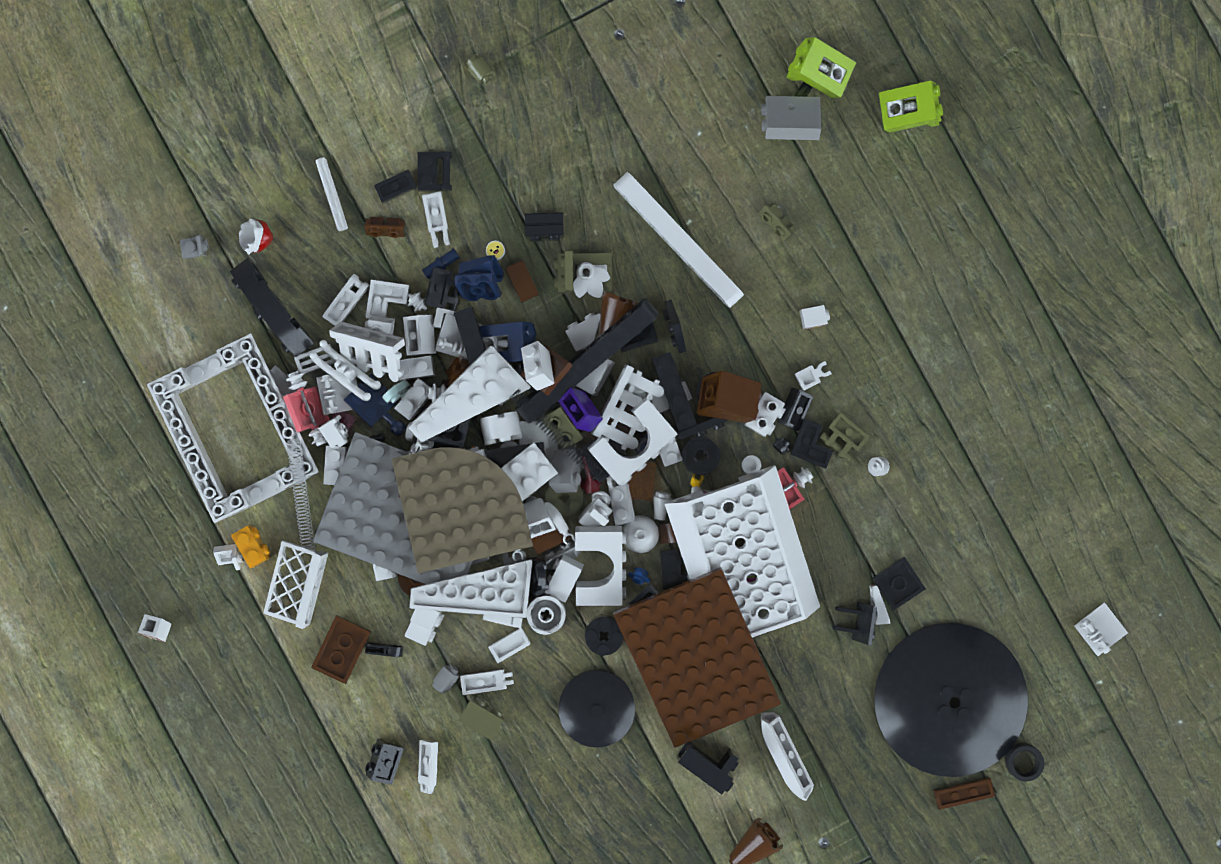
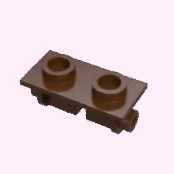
(375, 227)

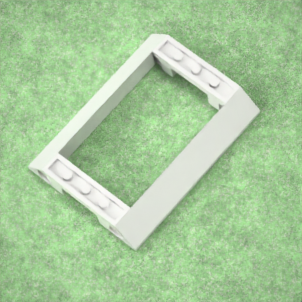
(166, 396)

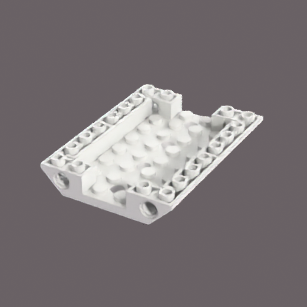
(770, 548)

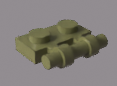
(847, 432)

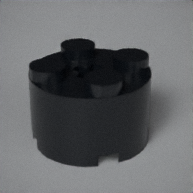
(603, 646)

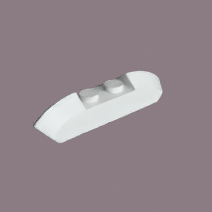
(786, 755)

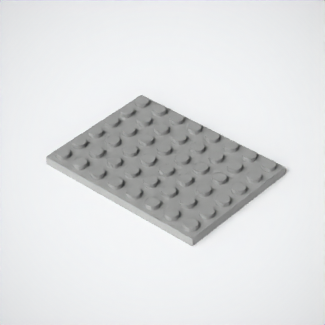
(368, 516)

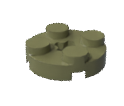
(571, 506)

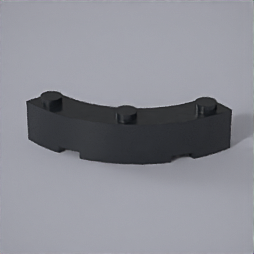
(270, 308)

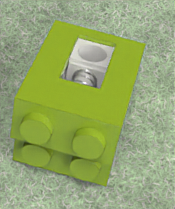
(809, 61)
(928, 106)

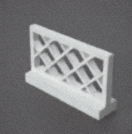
(310, 590)

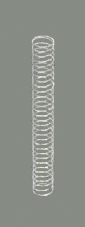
(300, 493)

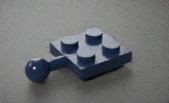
(375, 408)

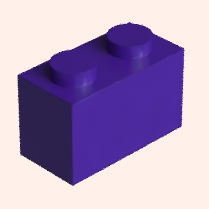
(580, 409)

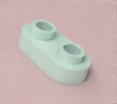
(396, 392)

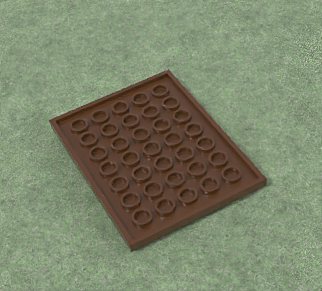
(697, 657)

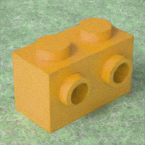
(251, 546)

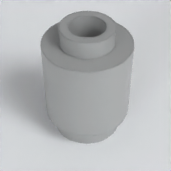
(445, 678)

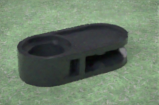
(384, 649)

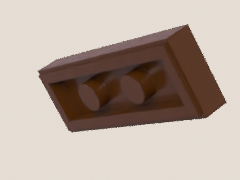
(964, 793)

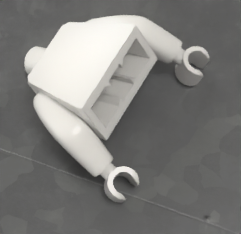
(542, 519)

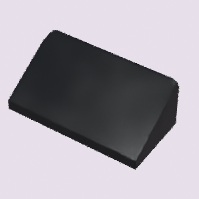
(796, 408)

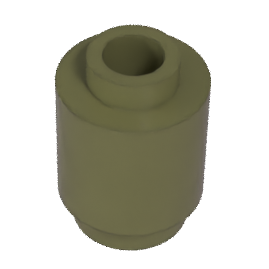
(479, 69)

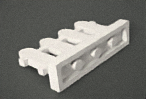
(370, 340)
(619, 414)

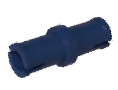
(441, 262)

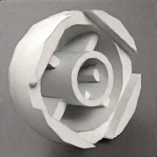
(641, 534)

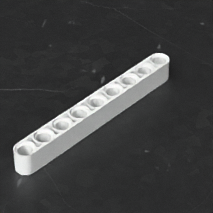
(678, 240)

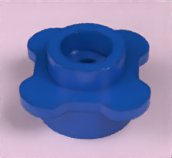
(639, 576)

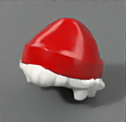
(255, 236)

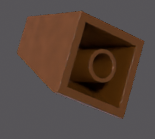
(729, 397)

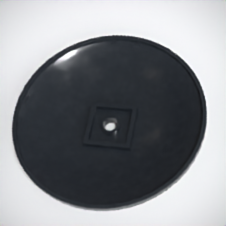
(916, 692)

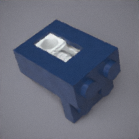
(518, 333)

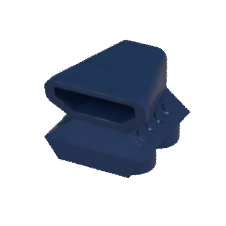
(479, 278)

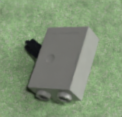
(792, 116)

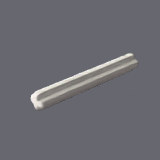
(331, 194)

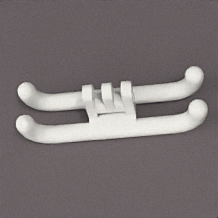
(344, 372)

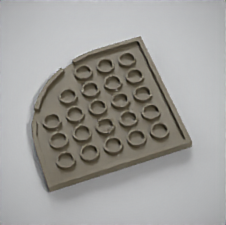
(458, 507)

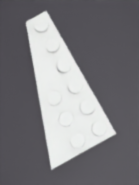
(477, 389)
(487, 592)

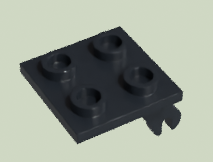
(865, 622)

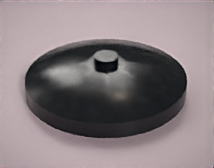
(596, 708)

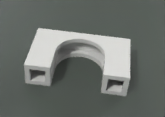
(659, 435)
(609, 541)

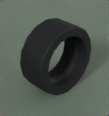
(1037, 770)

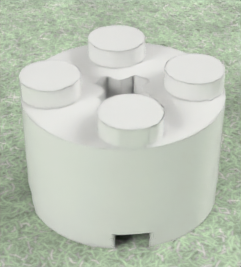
(501, 428)
(537, 620)

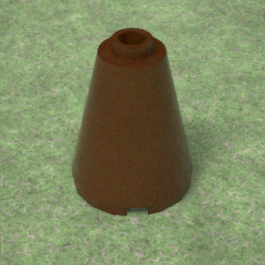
(612, 309)
(756, 844)

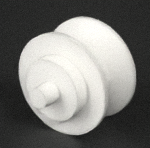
(417, 301)
(878, 466)

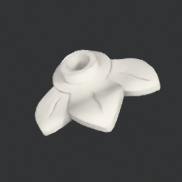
(590, 283)

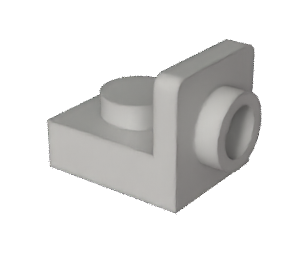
(194, 247)

